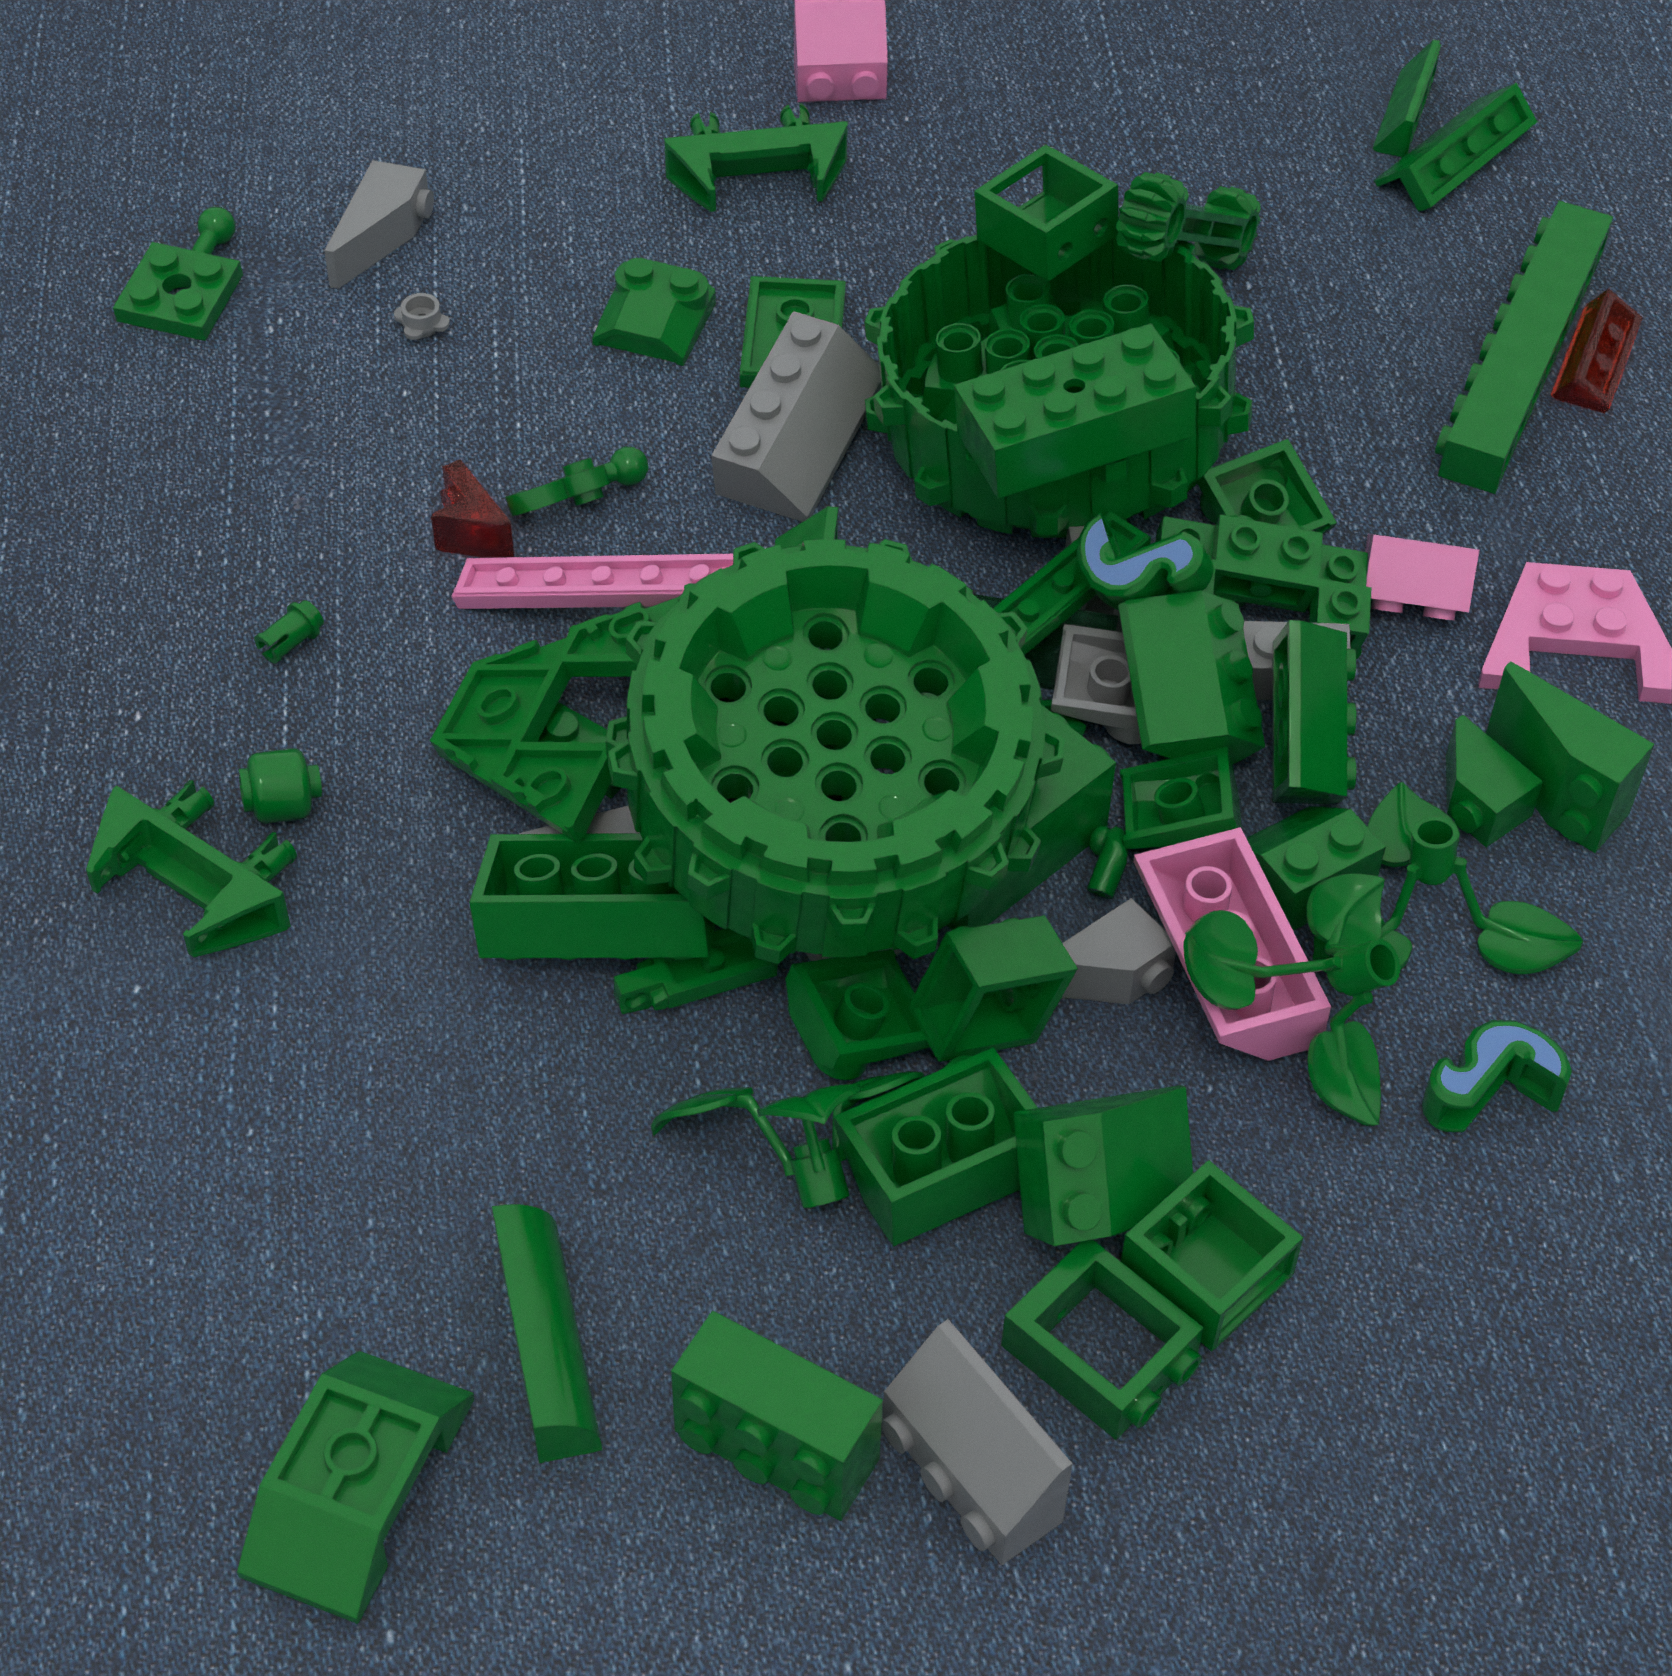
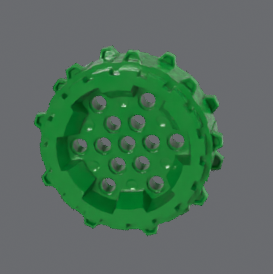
(984, 313)
(783, 854)

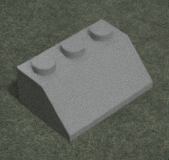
(976, 1445)

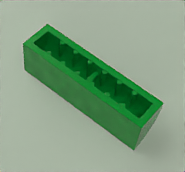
(546, 1333)

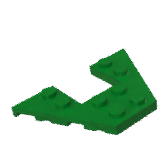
(506, 703)

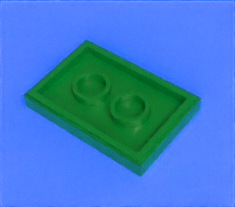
(771, 305)

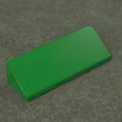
(1408, 102)

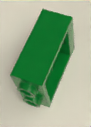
(1057, 1294)

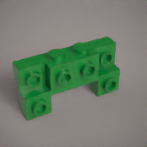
(1282, 569)

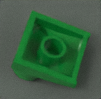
(656, 310)
(1266, 487)
(1180, 799)
(853, 1012)

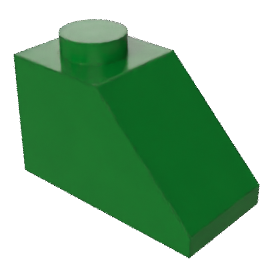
(1486, 785)

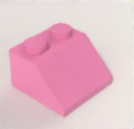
(840, 50)
(1420, 575)

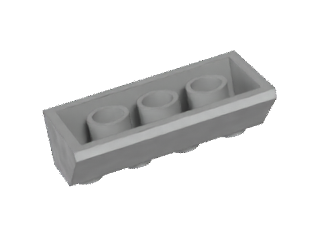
(796, 419)

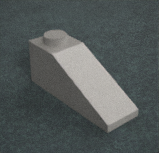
(378, 219)

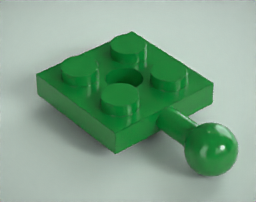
(206, 276)

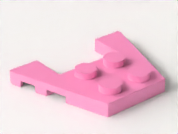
(1582, 614)

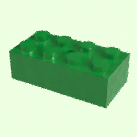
(1075, 410)
(579, 902)

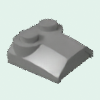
(1096, 681)

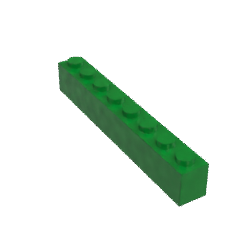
(1523, 349)

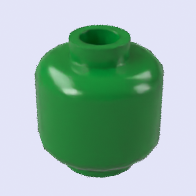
(279, 785)

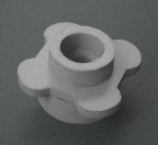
(421, 316)

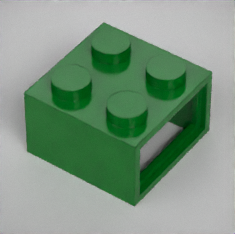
(1057, 225)
(991, 987)
(1213, 1252)

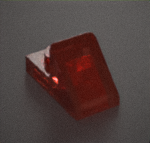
(470, 518)

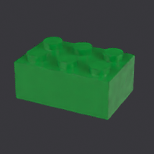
(776, 1416)

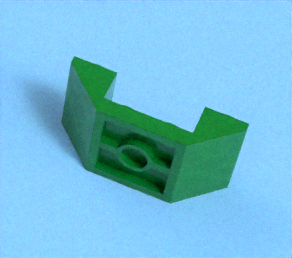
(344, 1481)

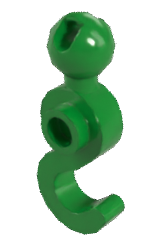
(583, 481)

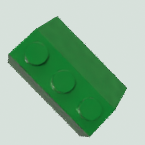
(1191, 675)
(1312, 715)
(936, 1145)

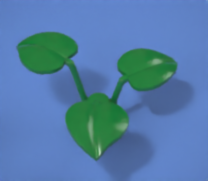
(1416, 833)
(1345, 916)
(816, 1164)

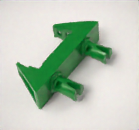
(698, 159)
(234, 894)

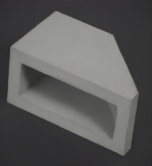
(1120, 957)

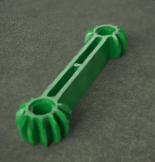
(1158, 216)

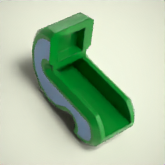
(1143, 572)
(1490, 1057)

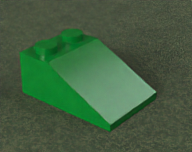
(1582, 757)
(1100, 1162)

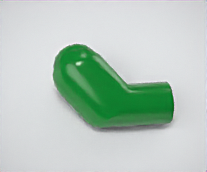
(1111, 861)

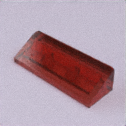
(1597, 353)

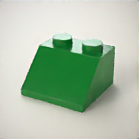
(1313, 848)

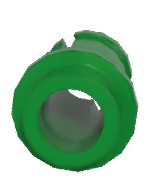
(290, 630)

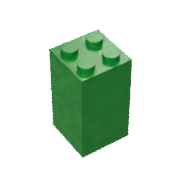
(1061, 815)

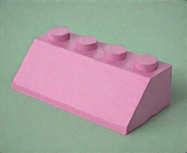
(1226, 876)

